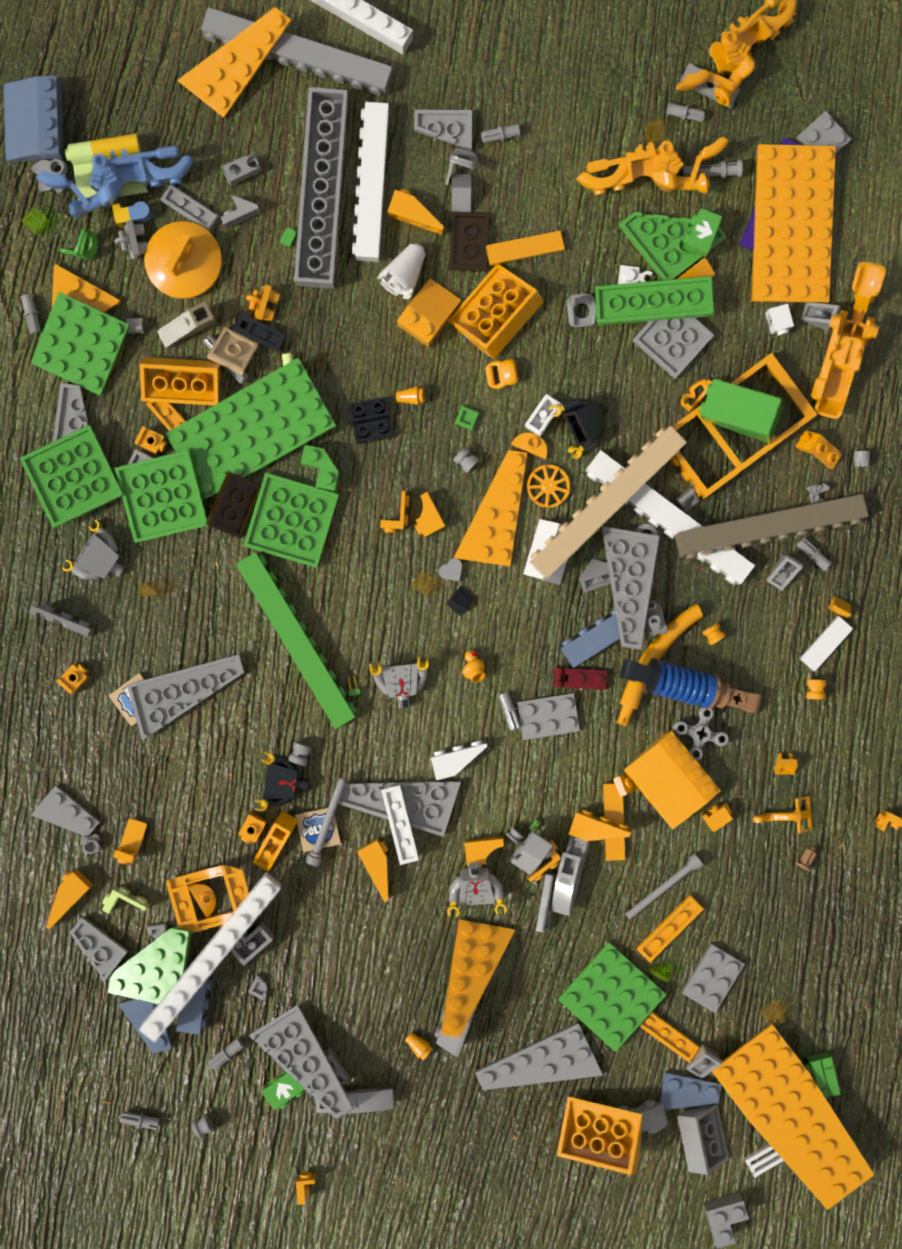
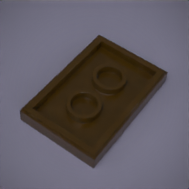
(469, 241)
(233, 504)

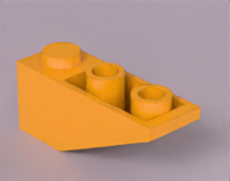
(593, 828)

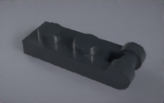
(259, 332)

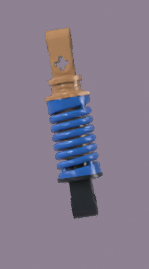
(688, 685)

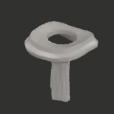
(472, 164)
(586, 299)

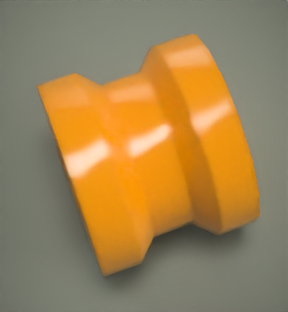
(714, 633)

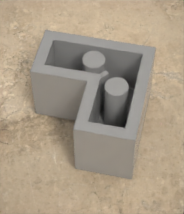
(252, 943)
(723, 1213)

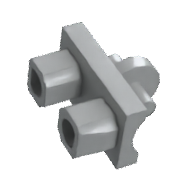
(132, 231)
(655, 619)

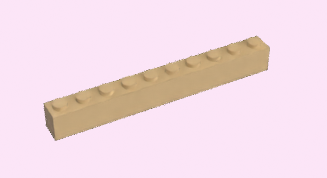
(612, 497)

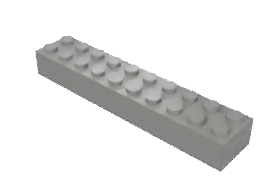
(321, 188)

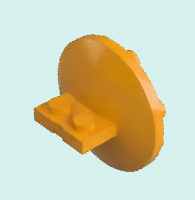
(183, 260)

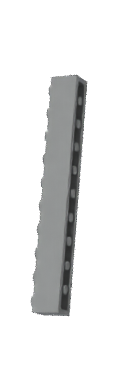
(306, 54)

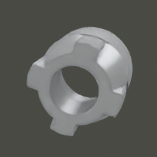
(137, 325)
(862, 458)

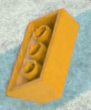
(180, 381)

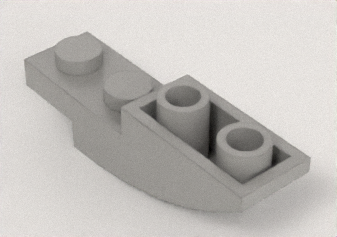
(569, 876)
(367, 1100)

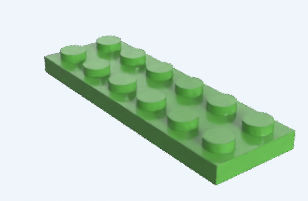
(654, 301)

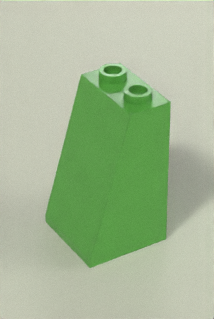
(742, 410)

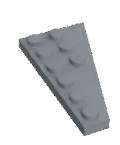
(70, 411)
(631, 571)
(170, 695)
(426, 802)
(299, 1053)
(550, 1059)

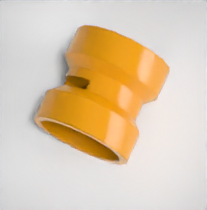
(816, 689)

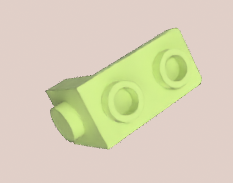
(111, 899)

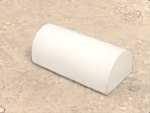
(542, 415)

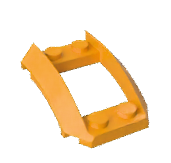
(183, 903)

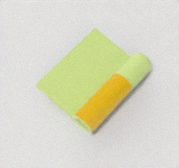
(81, 158)

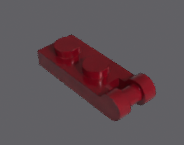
(580, 678)

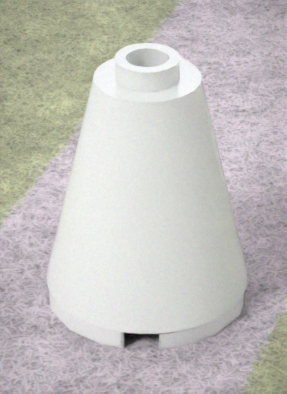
(403, 271)

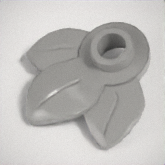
(45, 165)

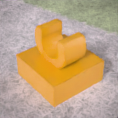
(785, 766)

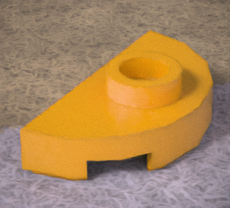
(532, 444)
(204, 897)

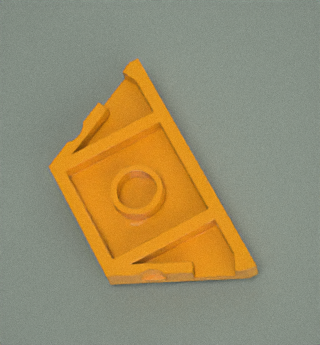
(81, 290)

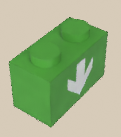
(702, 232)
(281, 1090)

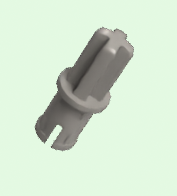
(685, 112)
(500, 133)
(31, 314)
(814, 554)
(509, 711)
(226, 1053)
(139, 1120)

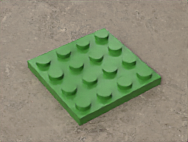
(80, 343)
(71, 476)
(162, 496)
(291, 520)
(612, 996)

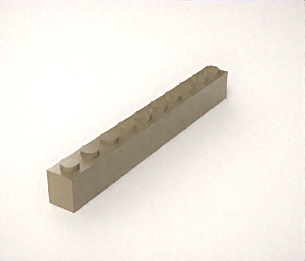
(770, 526)

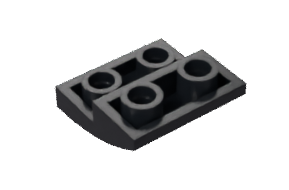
(371, 420)

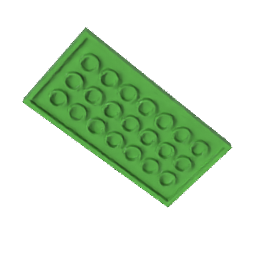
(253, 427)

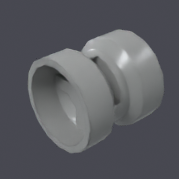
(466, 459)
(303, 750)

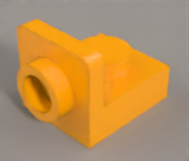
(624, 785)
(884, 818)
(302, 1185)

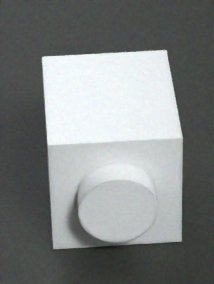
(779, 320)

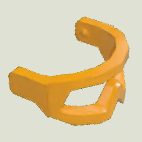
(704, 383)

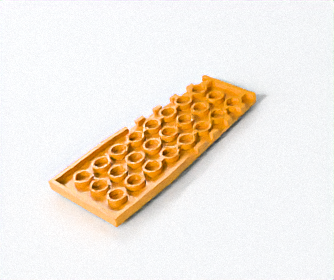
(793, 1116)

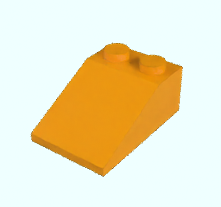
(428, 312)

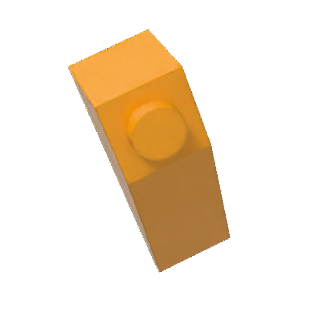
(409, 210)
(275, 841)
(376, 862)
(68, 893)

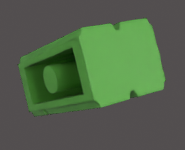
(823, 1073)

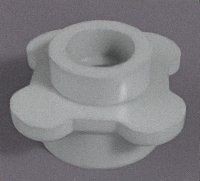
(90, 849)

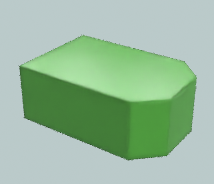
(288, 237)

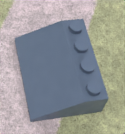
(34, 119)

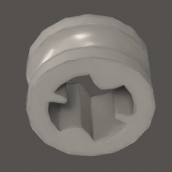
(515, 835)

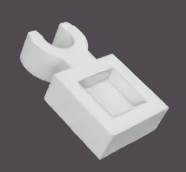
(631, 274)

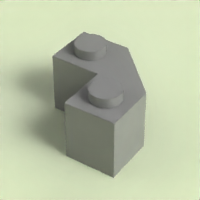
(531, 853)
(653, 1115)

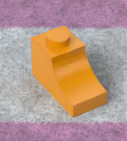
(430, 520)
(479, 849)

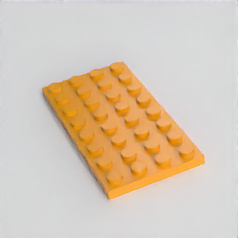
(793, 223)

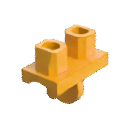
(266, 295)

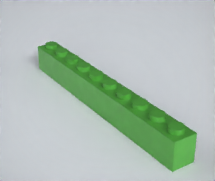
(296, 640)

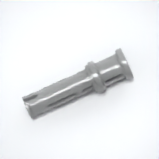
(722, 169)

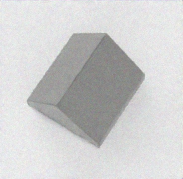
(687, 499)

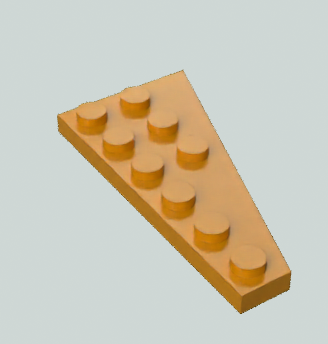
(229, 70)
(494, 525)
(473, 963)

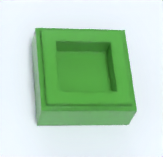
(467, 418)

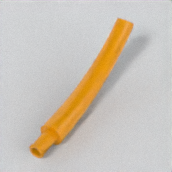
(633, 691)

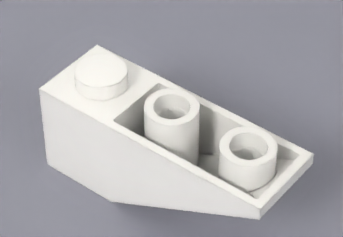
(452, 762)

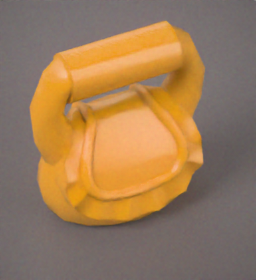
(507, 373)

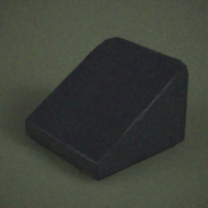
(460, 600)

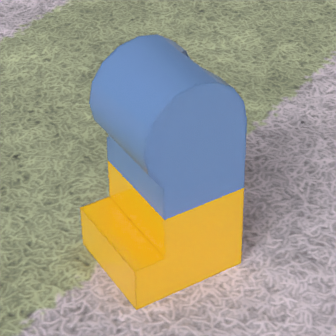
(138, 213)

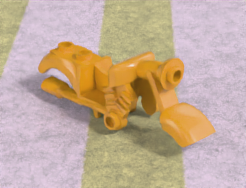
(734, 52)
(659, 165)
(847, 343)

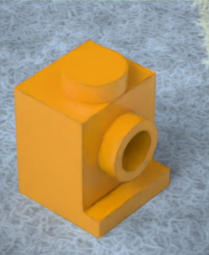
(159, 441)
(81, 677)
(717, 816)
(257, 823)

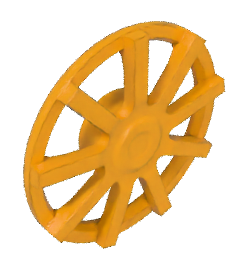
(548, 486)

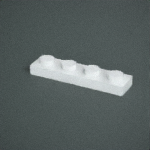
(400, 824)

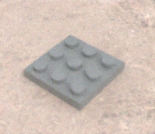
(673, 342)

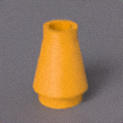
(411, 396)
(419, 1046)

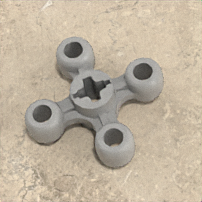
(701, 725)

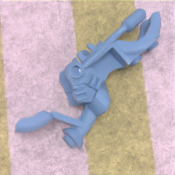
(111, 174)

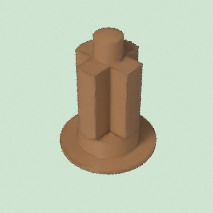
(807, 859)

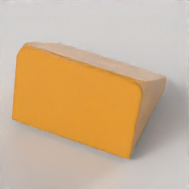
(840, 607)

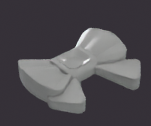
(815, 490)

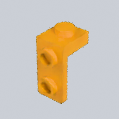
(820, 448)
(391, 526)
(131, 841)
(550, 863)

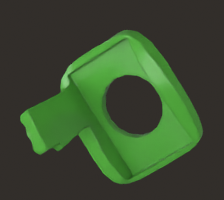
(80, 250)

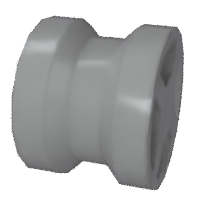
(202, 1126)

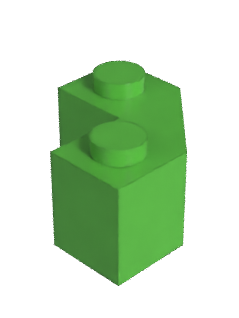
(318, 459)

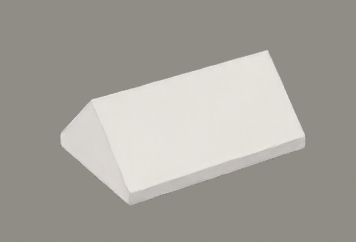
(543, 532)

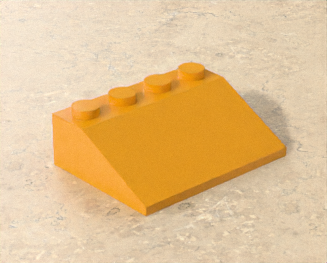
(496, 310)
(671, 779)
(601, 1136)

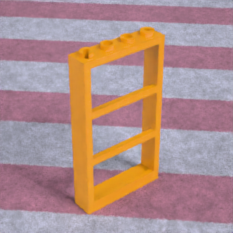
(792, 392)

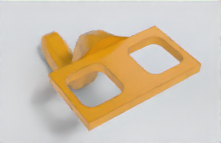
(797, 815)

